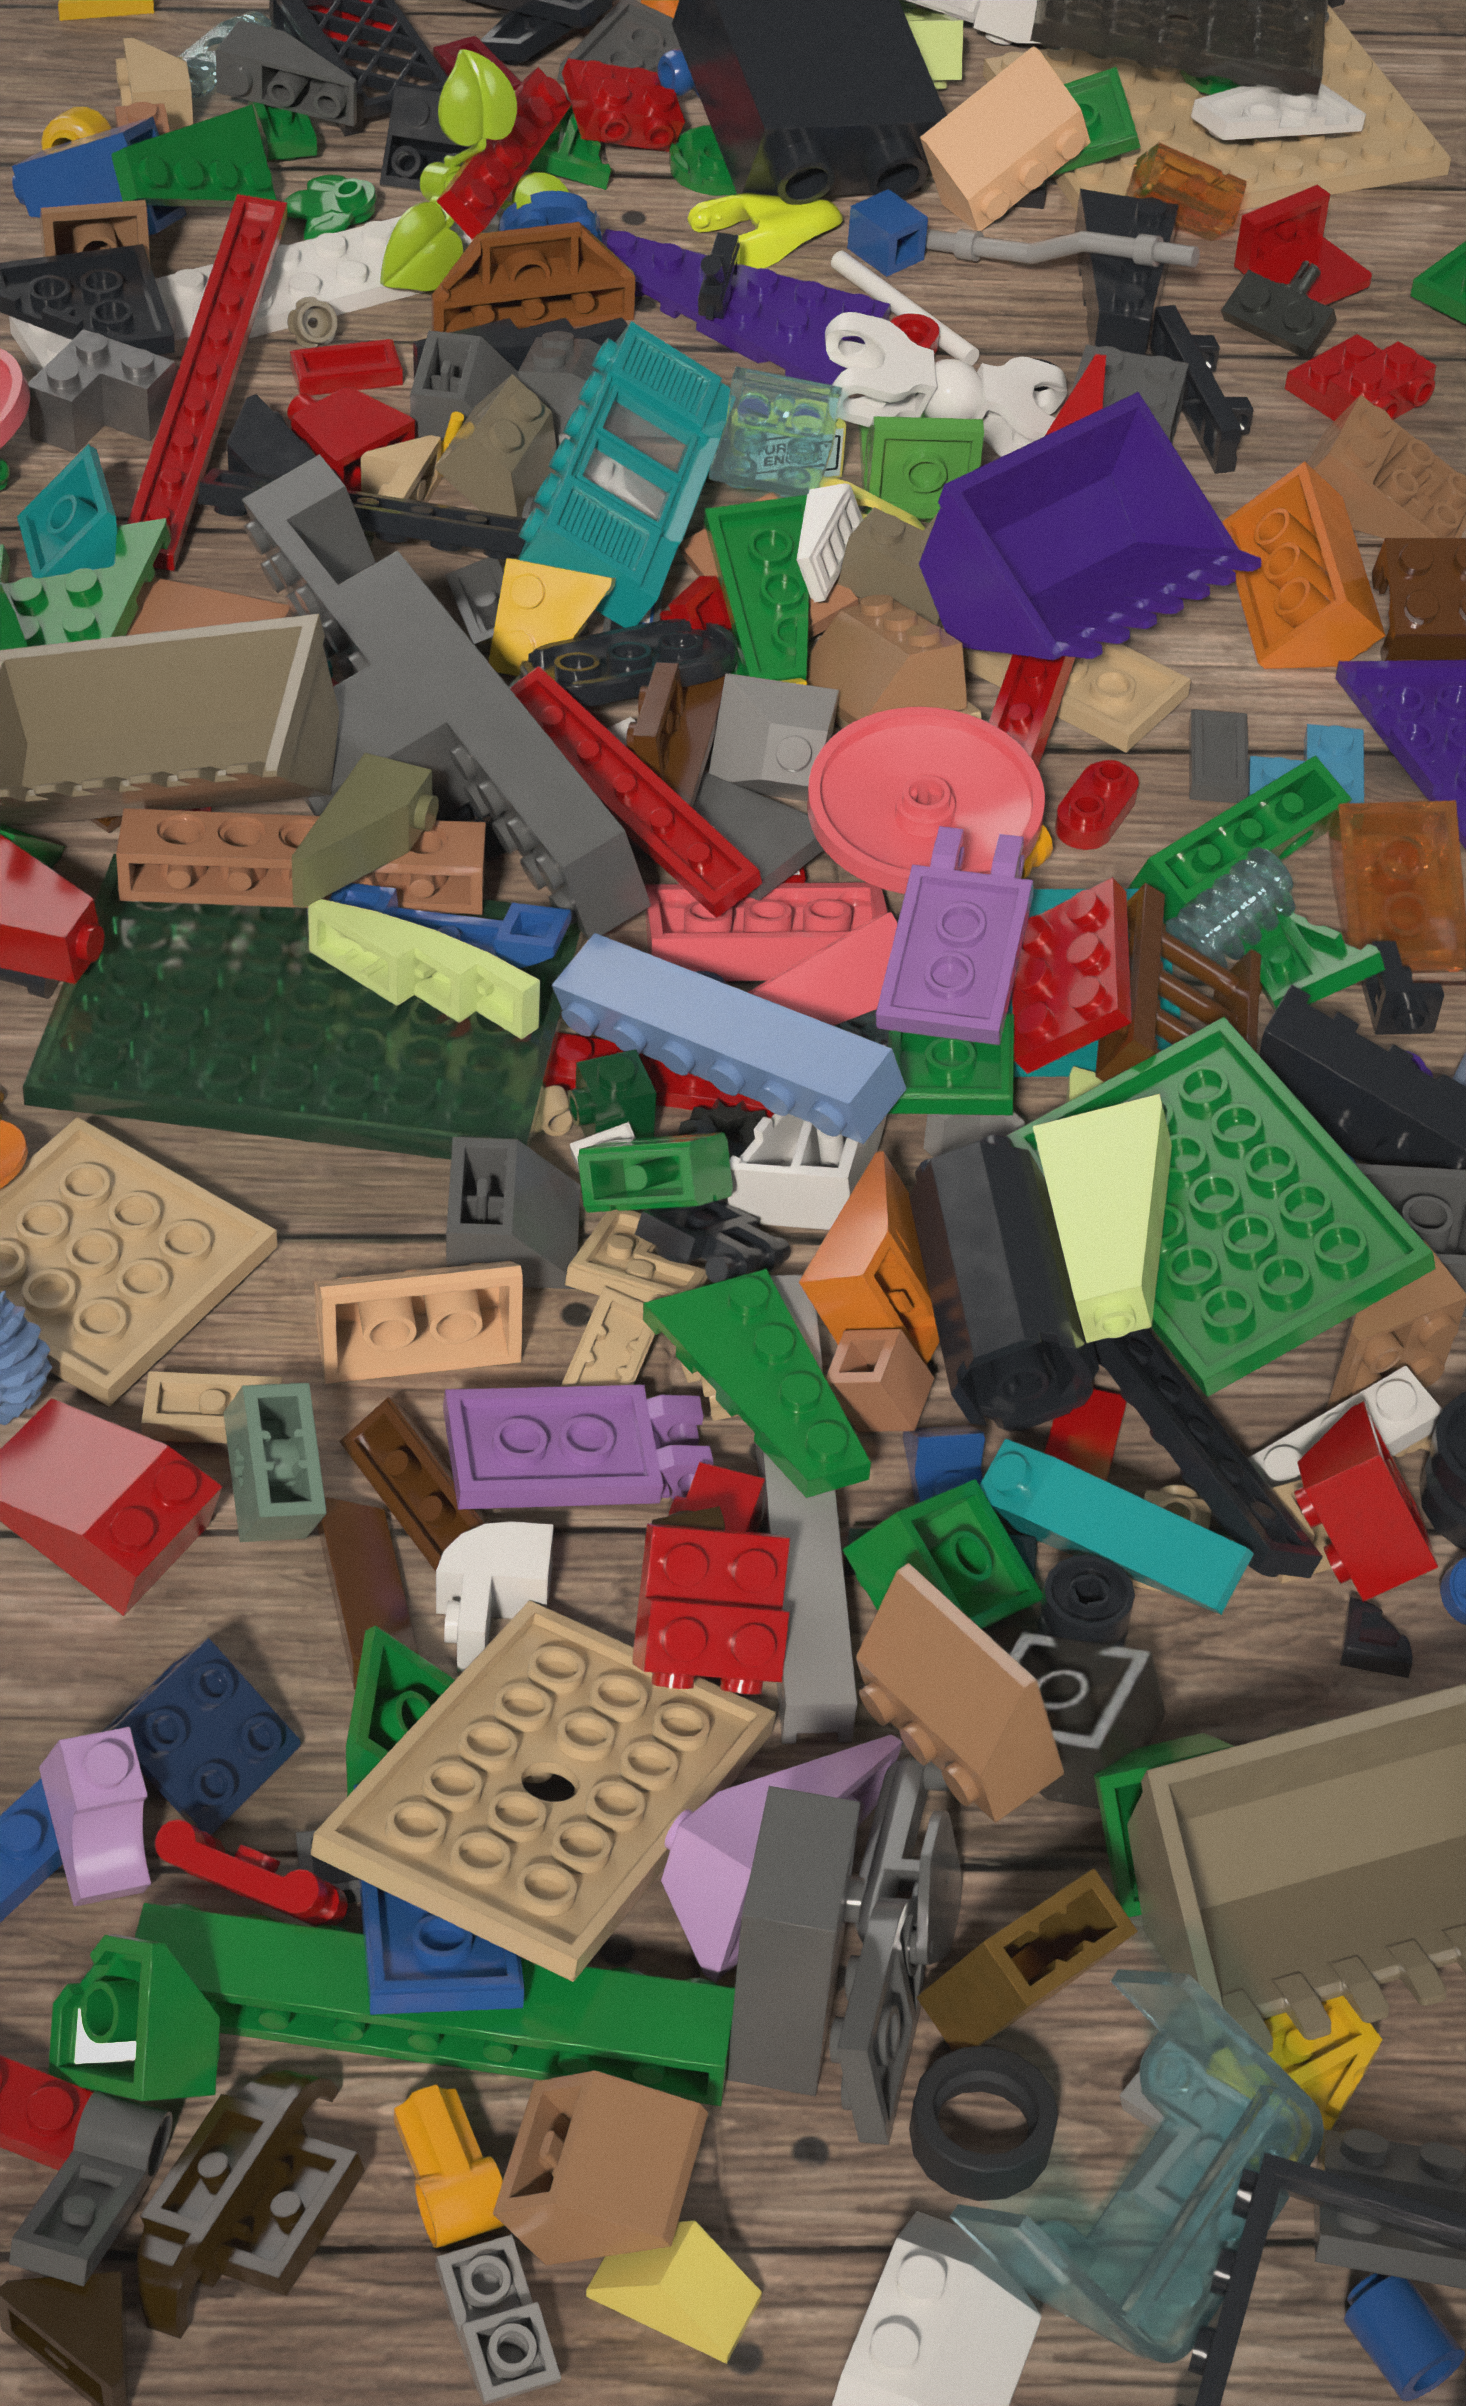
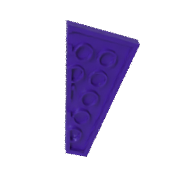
(766, 314)
(1420, 718)

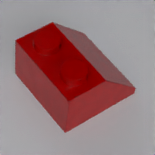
(1363, 1507)

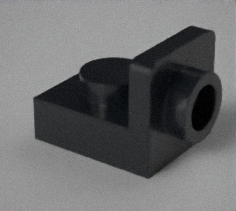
(1396, 1002)

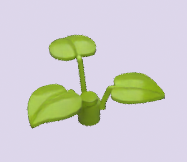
(472, 107)

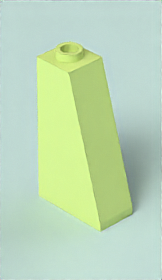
(1109, 1207)

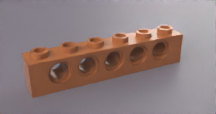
(249, 861)

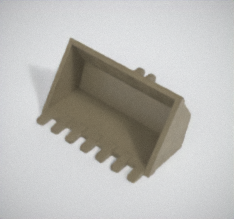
(166, 721)
(1312, 1864)

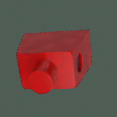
(346, 428)

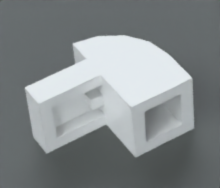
(491, 1576)

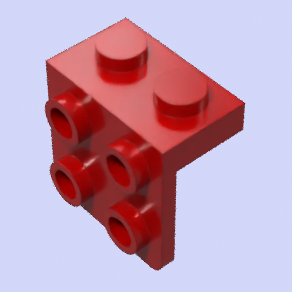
(1291, 231)

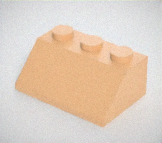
(1004, 141)
(419, 1321)

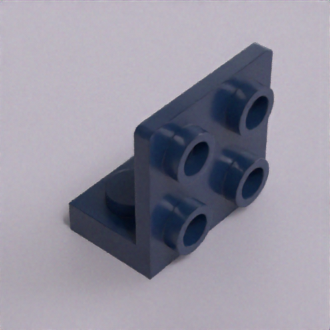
(205, 1736)

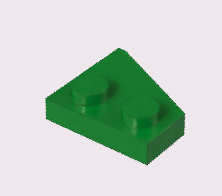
(571, 156)
(1310, 959)

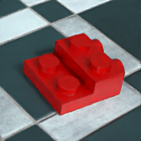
(622, 105)
(1388, 378)
(712, 1607)

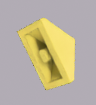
(681, 2291)

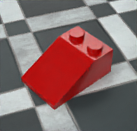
(102, 1500)

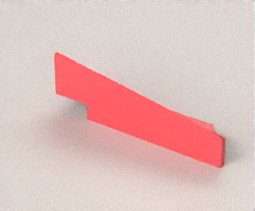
(839, 978)

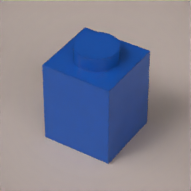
(887, 232)

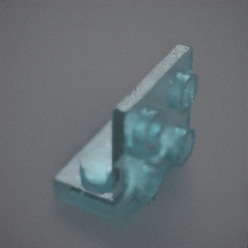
(776, 433)

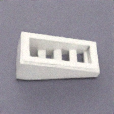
(827, 523)

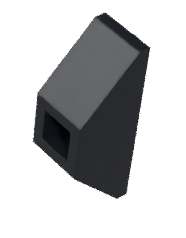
(264, 443)

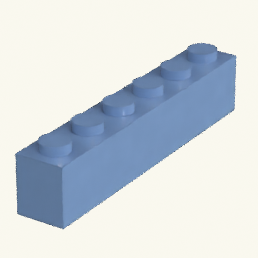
(730, 1038)

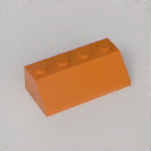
(1312, 589)

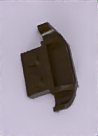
(243, 2198)

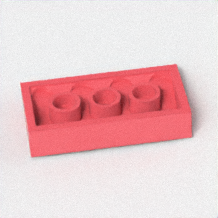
(755, 936)

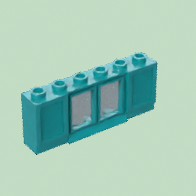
(629, 470)

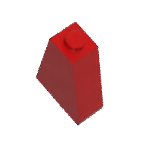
(44, 919)

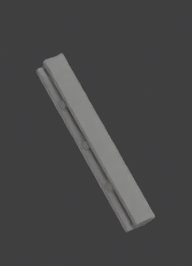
(818, 1661)

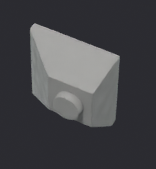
(771, 734)

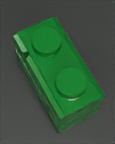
(655, 1172)

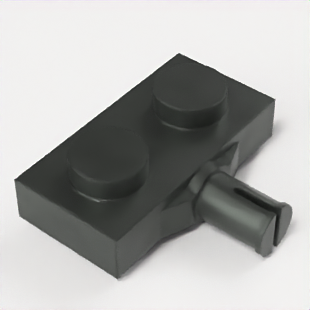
(1281, 311)

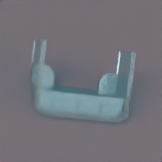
(1157, 2244)

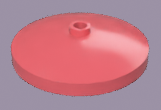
(907, 771)

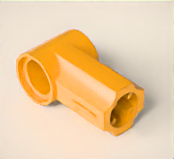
(453, 2180)

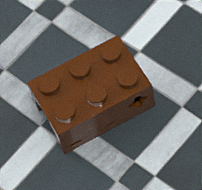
(1425, 598)

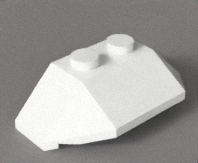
(940, 2326)

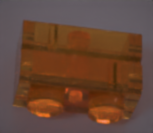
(1204, 194)

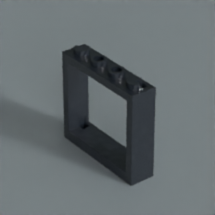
(1256, 2204)

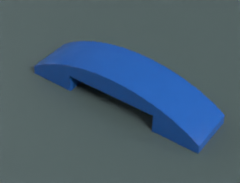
(522, 939)

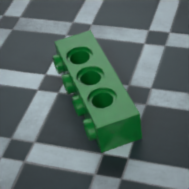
(1275, 818)

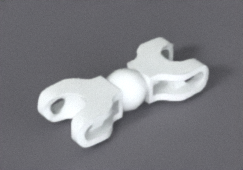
(906, 382)

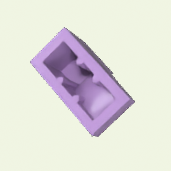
(98, 1814)

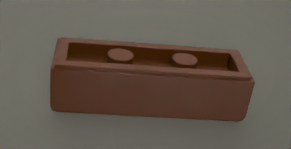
(411, 1478)
(363, 1577)

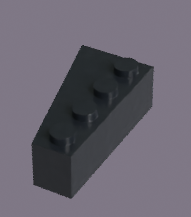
(1115, 289)

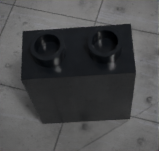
(811, 94)

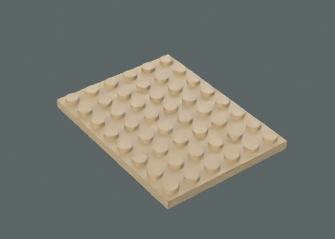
(1386, 152)

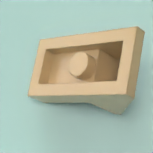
(403, 469)

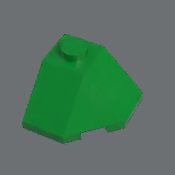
(135, 2026)

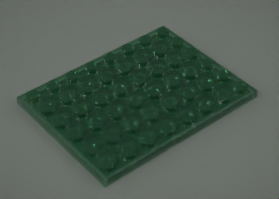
(248, 1032)

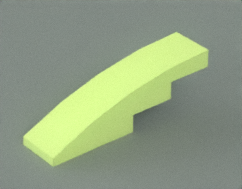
(411, 960)

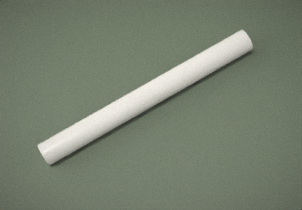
(900, 304)

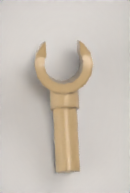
(554, 1112)

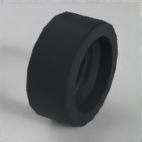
(996, 2073)

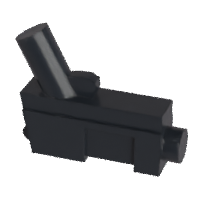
(717, 276)

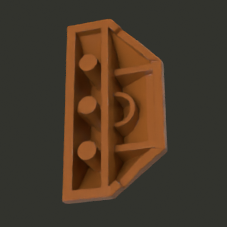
(534, 279)

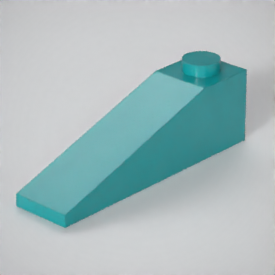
(1094, 1518)

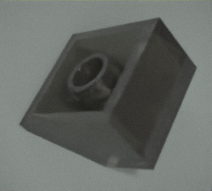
(1097, 1704)

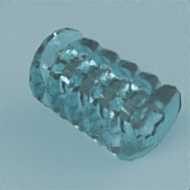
(1236, 908)

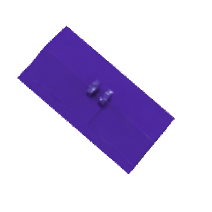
(1075, 540)

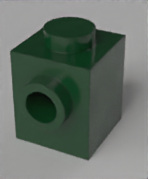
(612, 1093)

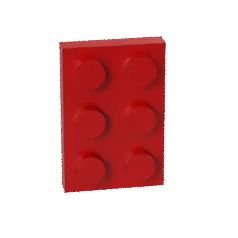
(1072, 976)

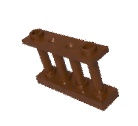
(1234, 990)

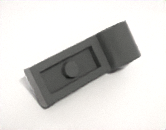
(95, 2190)

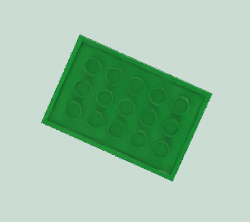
(1262, 1211)

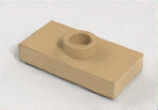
(611, 1344)

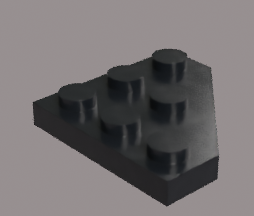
(91, 291)

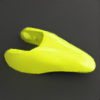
(778, 224)

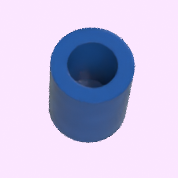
(1402, 2335)

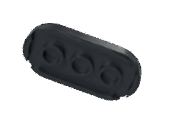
(620, 661)

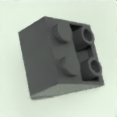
(453, 377)
(511, 1208)

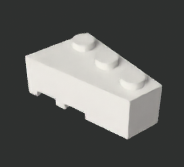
(798, 1173)

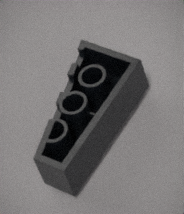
(1363, 1095)

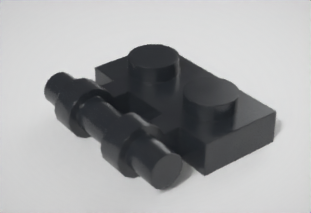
(716, 1234)

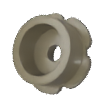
(323, 314)

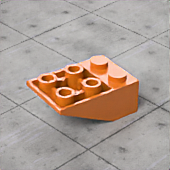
(872, 1264)

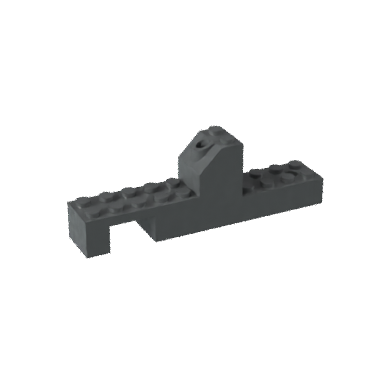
(435, 702)

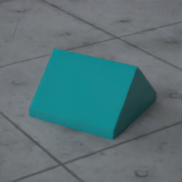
(71, 520)

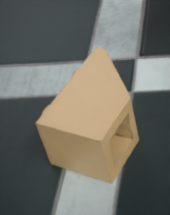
(155, 78)

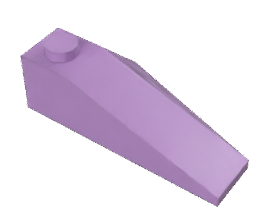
(718, 1842)

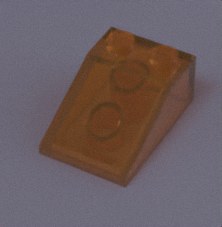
(1401, 880)

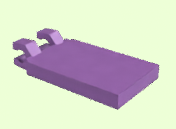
(957, 944)
(571, 1446)

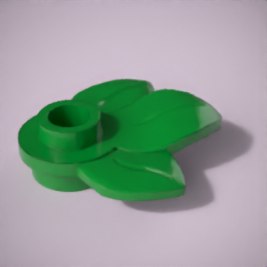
(332, 204)

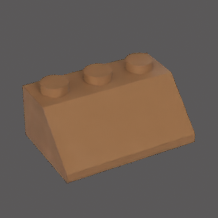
(887, 660)
(956, 1698)

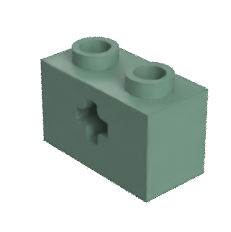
(274, 1462)

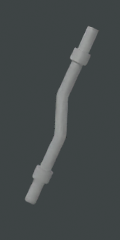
(1144, 249)

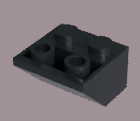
(414, 138)

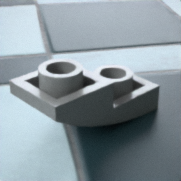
(497, 2320)

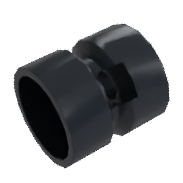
(1087, 1601)

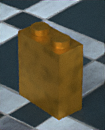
(1027, 1962)

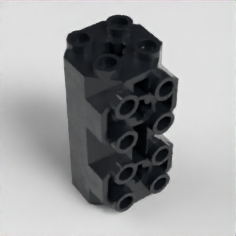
(1000, 1286)

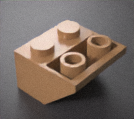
(1401, 1330)
(599, 2167)

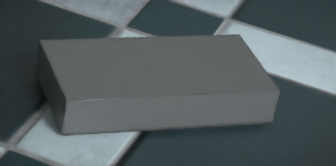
(1218, 756)

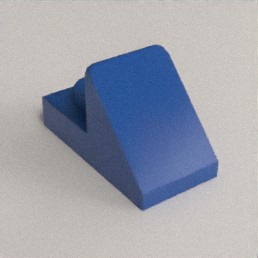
(943, 1458)

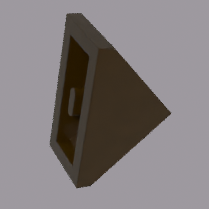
(73, 2331)

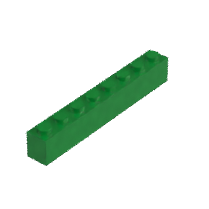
(313, 1992)

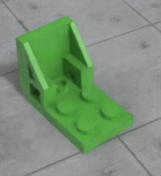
(915, 456)

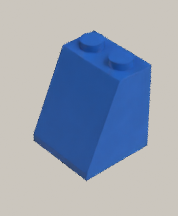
(85, 174)

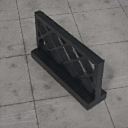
(311, 30)

